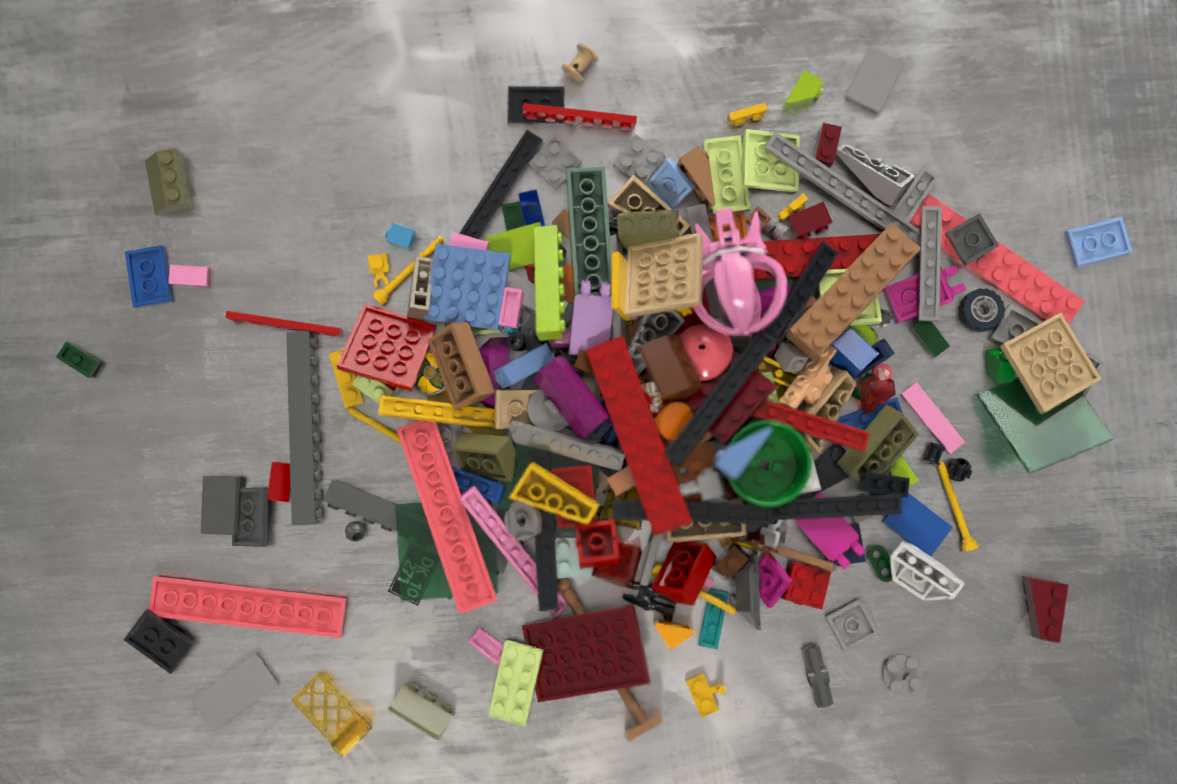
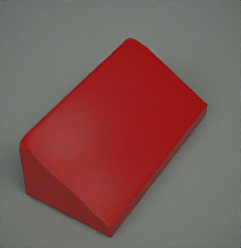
(279, 482)

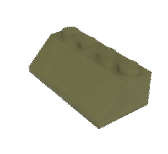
(888, 440)

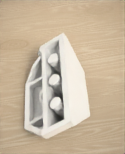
(923, 574)

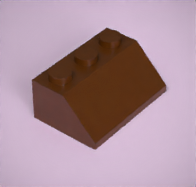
(670, 367)

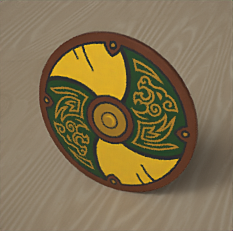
(755, 546)

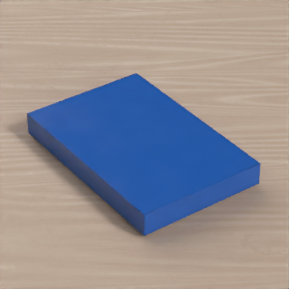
(148, 276)
(918, 525)

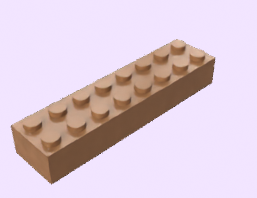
(853, 292)

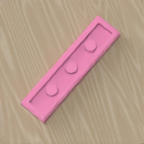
(932, 418)

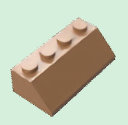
(461, 365)

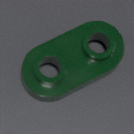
(880, 562)

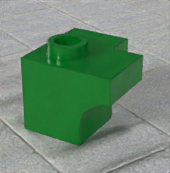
(999, 367)

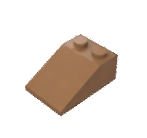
(697, 169)

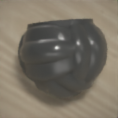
(355, 531)

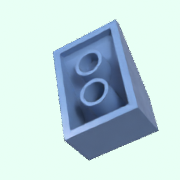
(738, 455)

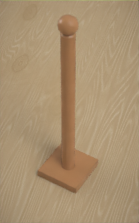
(642, 723)

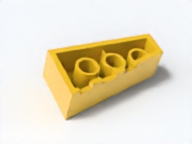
(554, 495)

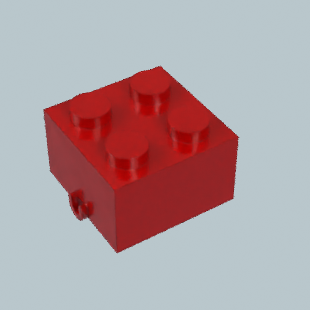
(596, 544)
(807, 585)

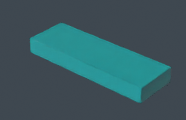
(712, 621)

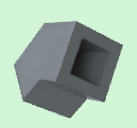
(531, 325)

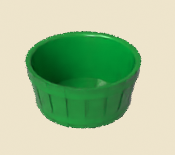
(787, 469)

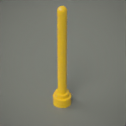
(382, 295)
(374, 424)
(968, 541)
(704, 595)

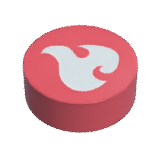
(882, 371)

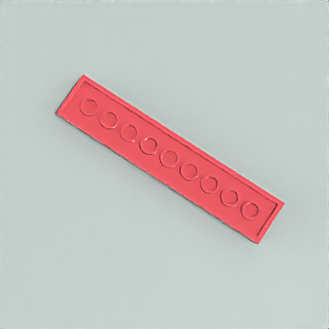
(1009, 272)
(446, 515)
(248, 607)

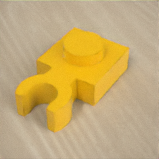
(797, 205)
(379, 266)

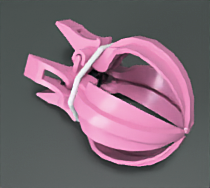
(731, 265)

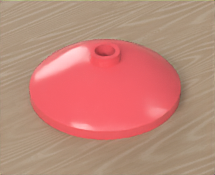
(714, 358)

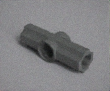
(817, 676)

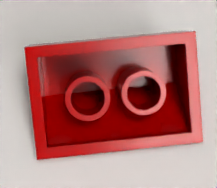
(684, 572)

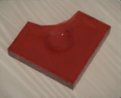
(875, 392)

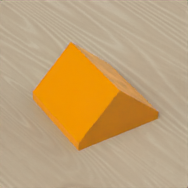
(673, 632)

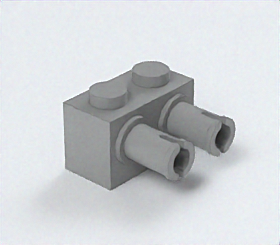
(708, 483)

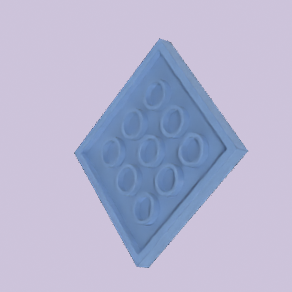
(468, 286)

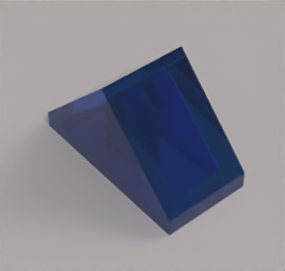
(531, 207)

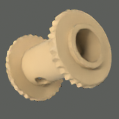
(580, 62)

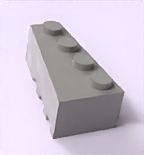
(529, 299)

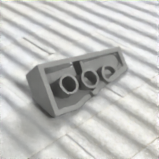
(882, 180)
(651, 328)

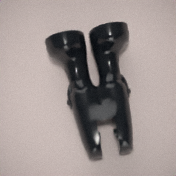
(646, 600)

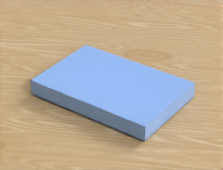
(1098, 241)

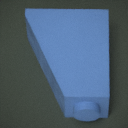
(523, 366)

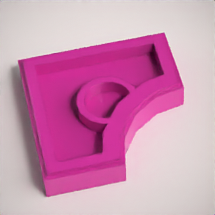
(773, 580)

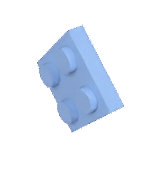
(670, 184)

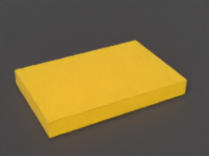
(619, 275)

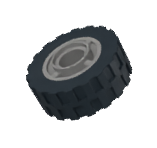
(992, 305)

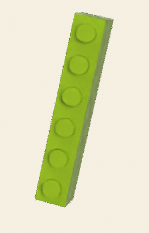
(548, 283)

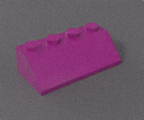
(571, 396)

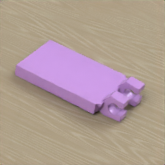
(590, 318)

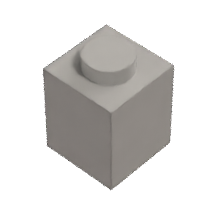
(790, 357)

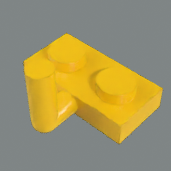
(703, 694)

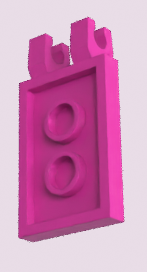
(905, 294)
(831, 536)

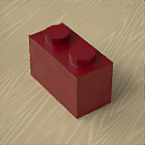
(827, 143)
(809, 221)

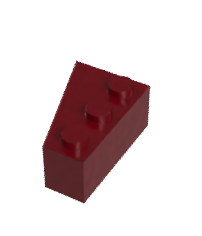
(1046, 607)

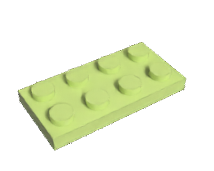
(726, 173)
(515, 682)

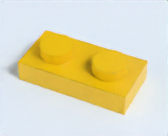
(740, 116)

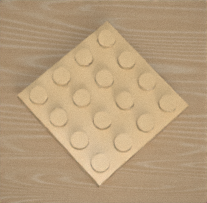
(664, 275)
(1050, 363)

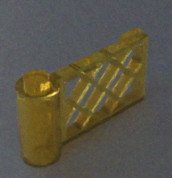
(350, 732)

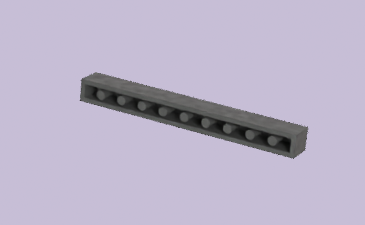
(302, 428)
(375, 510)

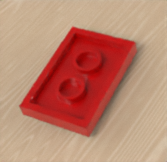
(580, 479)

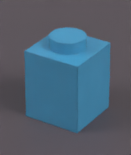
(400, 236)

